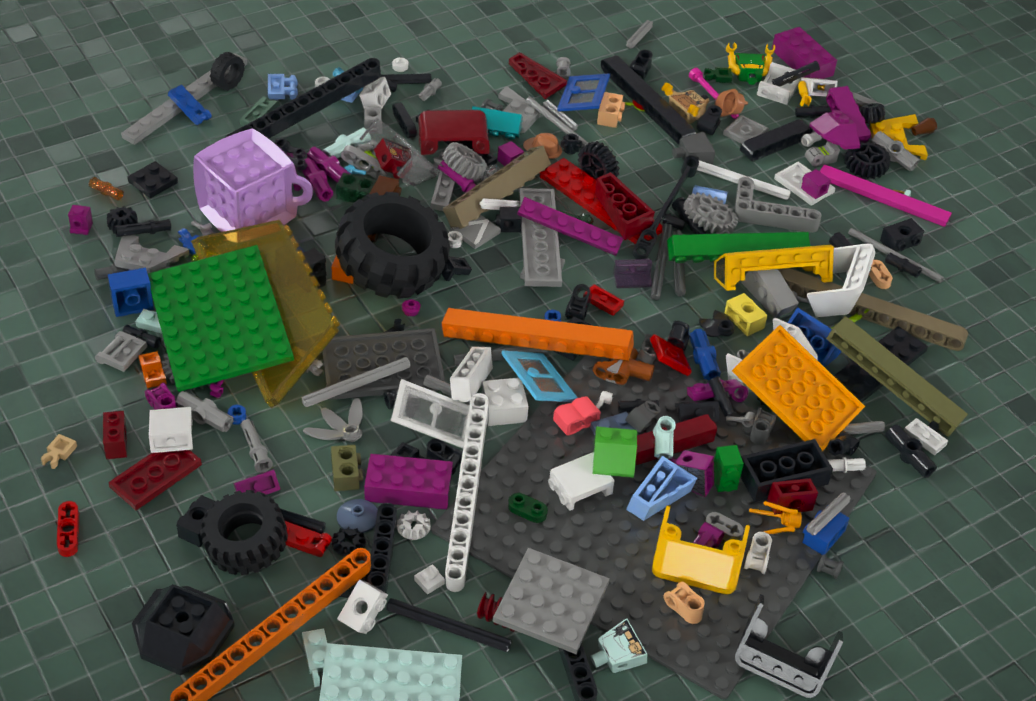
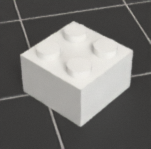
(506, 401)

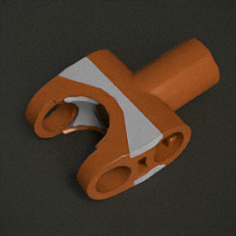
(619, 370)

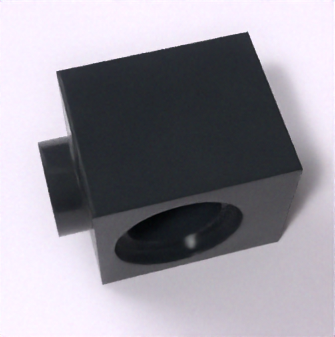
(508, 219)

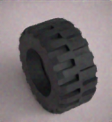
(251, 553)

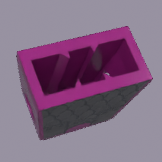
(701, 467)

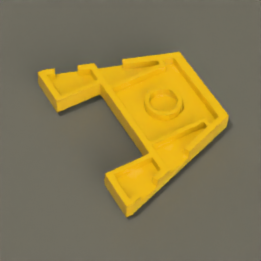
(894, 129)

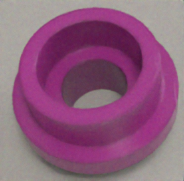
(411, 307)

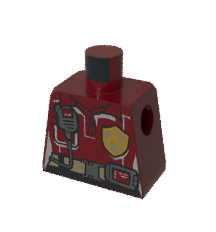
(392, 156)

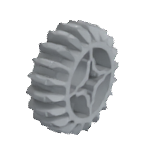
(464, 161)

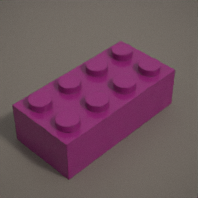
(800, 49)
(408, 481)

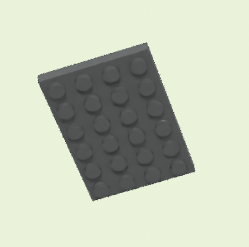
(357, 354)

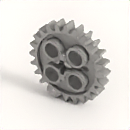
(710, 213)

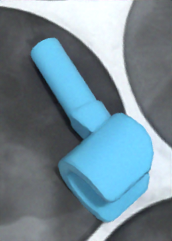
(351, 169)

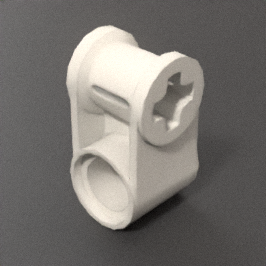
(759, 555)

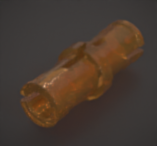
(106, 188)

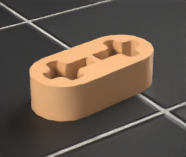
(880, 275)

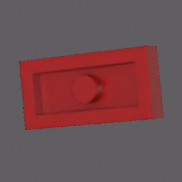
(605, 300)

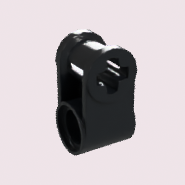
(642, 63)
(710, 120)
(579, 306)
(679, 334)
(442, 451)

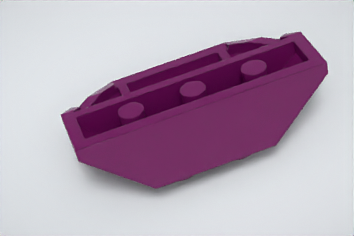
(837, 129)

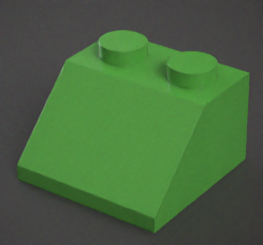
(614, 452)

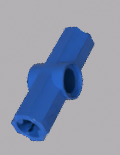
(704, 354)

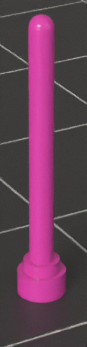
(697, 76)

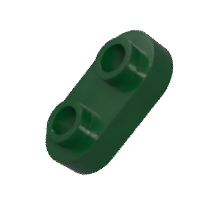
(526, 507)

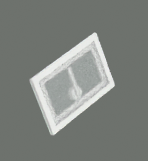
(430, 413)

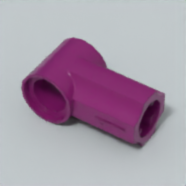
(709, 536)

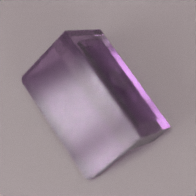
(633, 273)

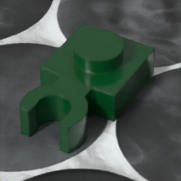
(721, 75)

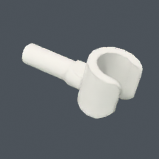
(606, 397)

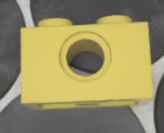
(745, 314)

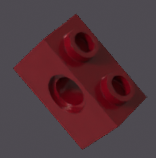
(114, 435)
(793, 495)

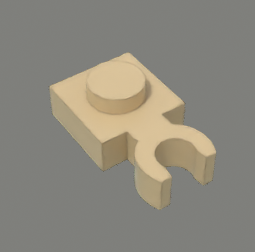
(58, 449)

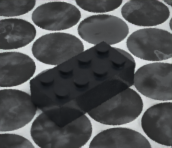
(784, 463)

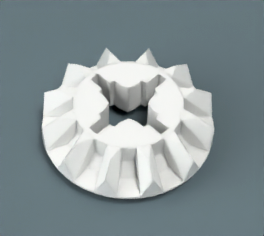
(419, 531)

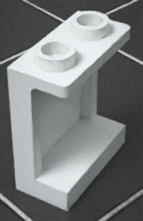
(779, 94)
(170, 429)
(575, 481)

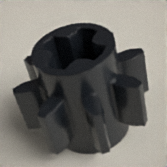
(571, 143)

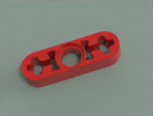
(72, 535)

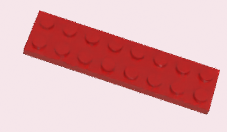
(581, 189)

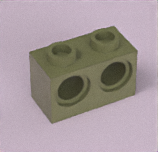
(345, 467)

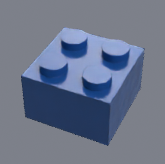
(130, 292)

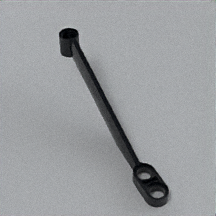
(688, 170)

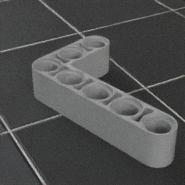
(771, 213)

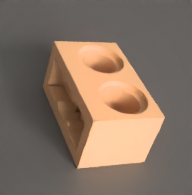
(611, 110)

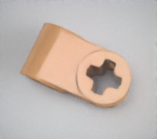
(685, 603)

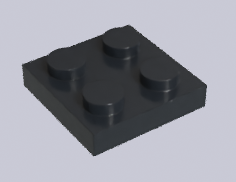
(152, 179)

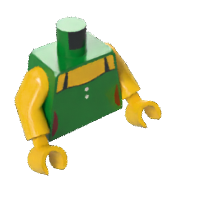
(749, 67)

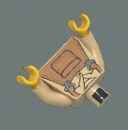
(687, 103)

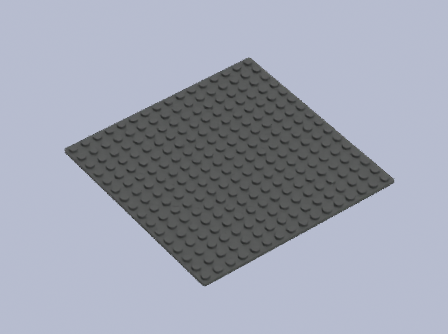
(622, 547)

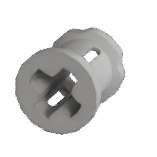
(563, 65)

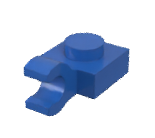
(186, 239)

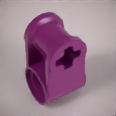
(160, 397)

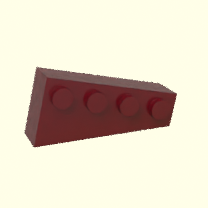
(624, 207)

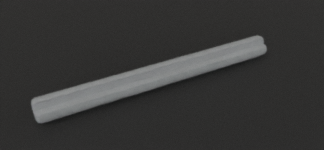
(355, 382)

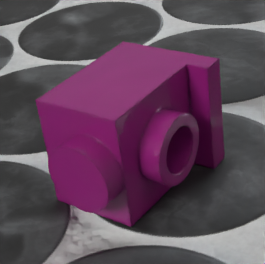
(80, 219)

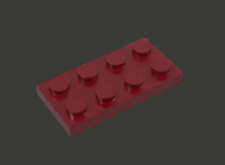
(153, 476)

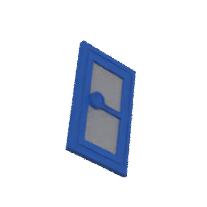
(583, 92)

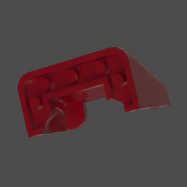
(453, 126)

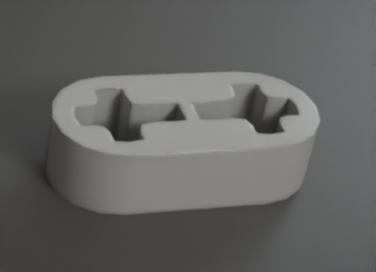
(726, 525)

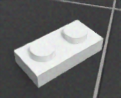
(928, 437)

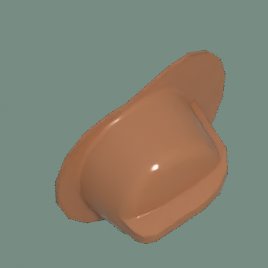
(731, 102)
(547, 140)

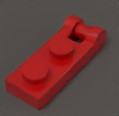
(303, 540)

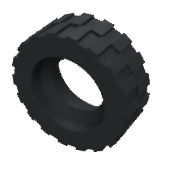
(221, 65)

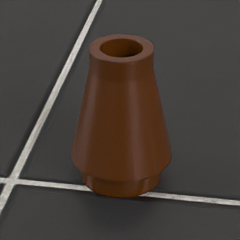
(926, 126)

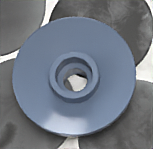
(364, 520)

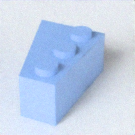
(660, 488)

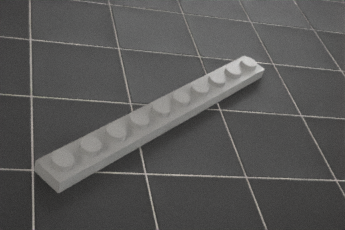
(169, 109)

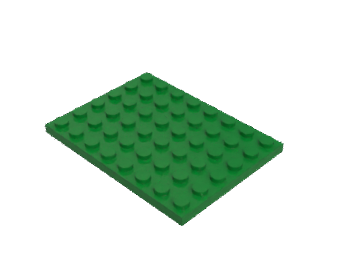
(219, 318)

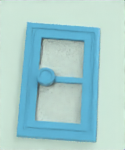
(539, 376)

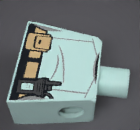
(620, 649)

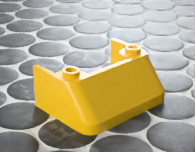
(695, 563)

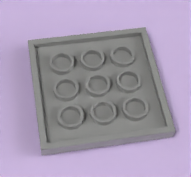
(551, 600)

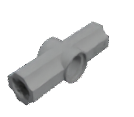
(903, 156)
(205, 411)

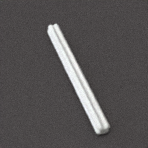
(734, 177)

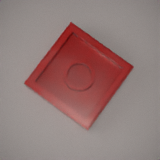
(670, 355)

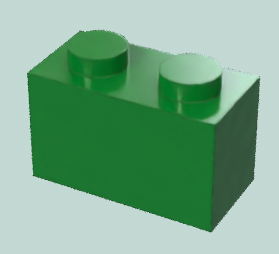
(727, 468)

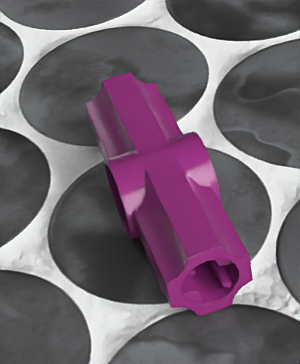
(329, 164)
(318, 180)

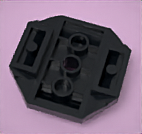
(187, 644)

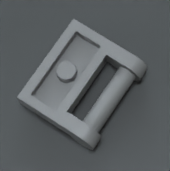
(124, 354)

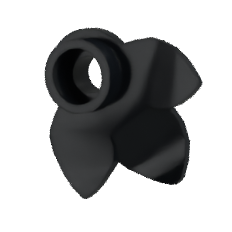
(718, 325)

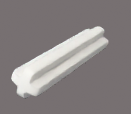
(495, 204)

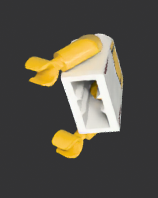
(814, 87)

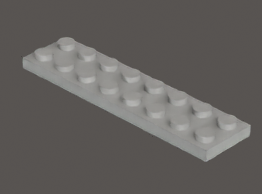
(540, 244)

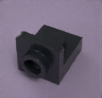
(455, 266)

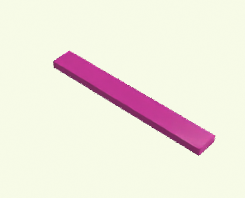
(886, 196)

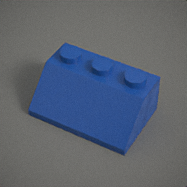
(816, 334)

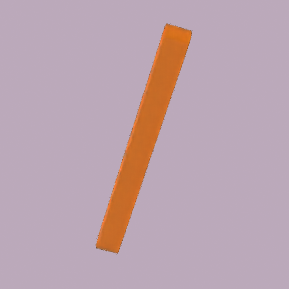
(279, 620)

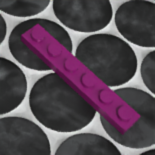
(570, 226)

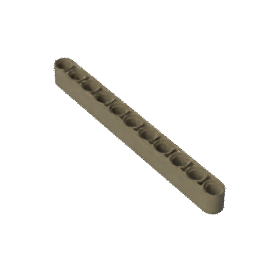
(885, 313)

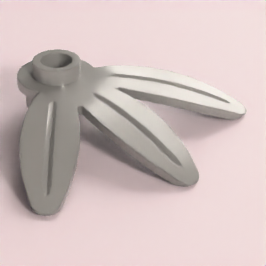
(349, 432)

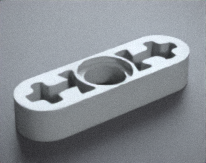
(351, 159)

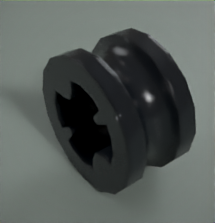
(390, 398)

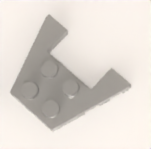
(519, 106)
(133, 256)

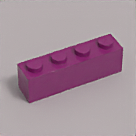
(842, 99)

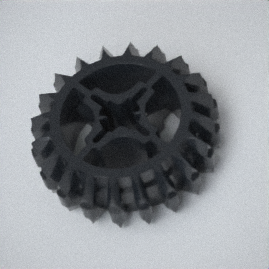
(597, 160)
(868, 160)

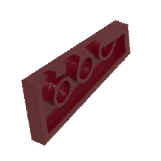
(538, 76)

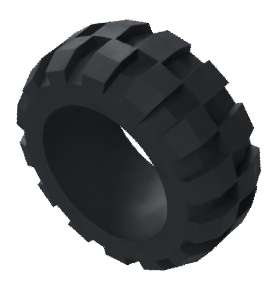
(384, 271)

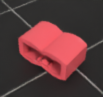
(576, 415)

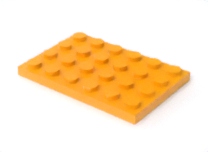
(798, 388)

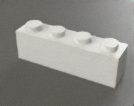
(471, 373)

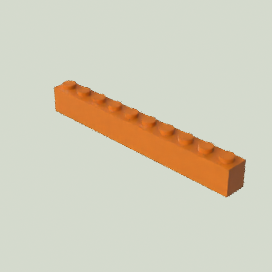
(538, 333)

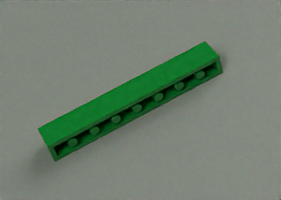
(712, 246)

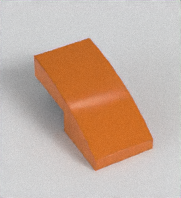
(152, 369)

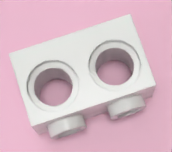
(375, 93)

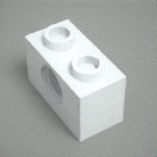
(351, 612)

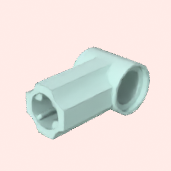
(664, 438)

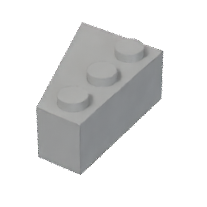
(771, 291)

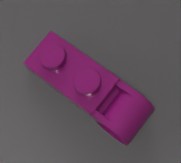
(703, 391)

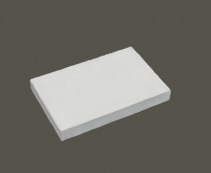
(792, 180)

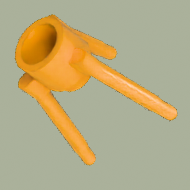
(790, 517)

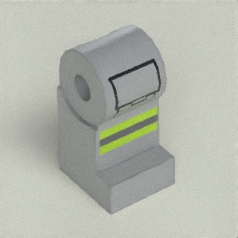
(822, 155)

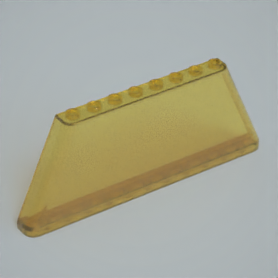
(299, 301)

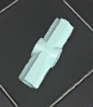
(342, 141)

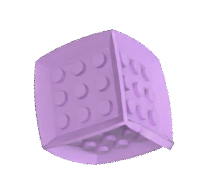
(247, 182)

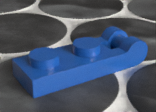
(189, 105)

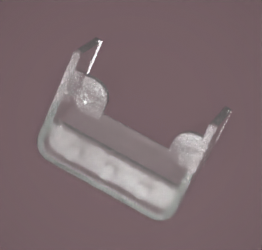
(417, 168)

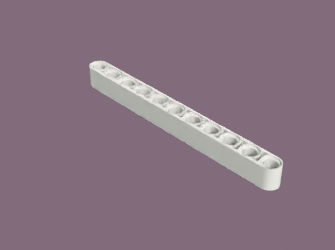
(466, 498)

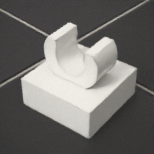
(429, 579)

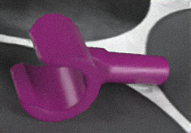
(216, 389)

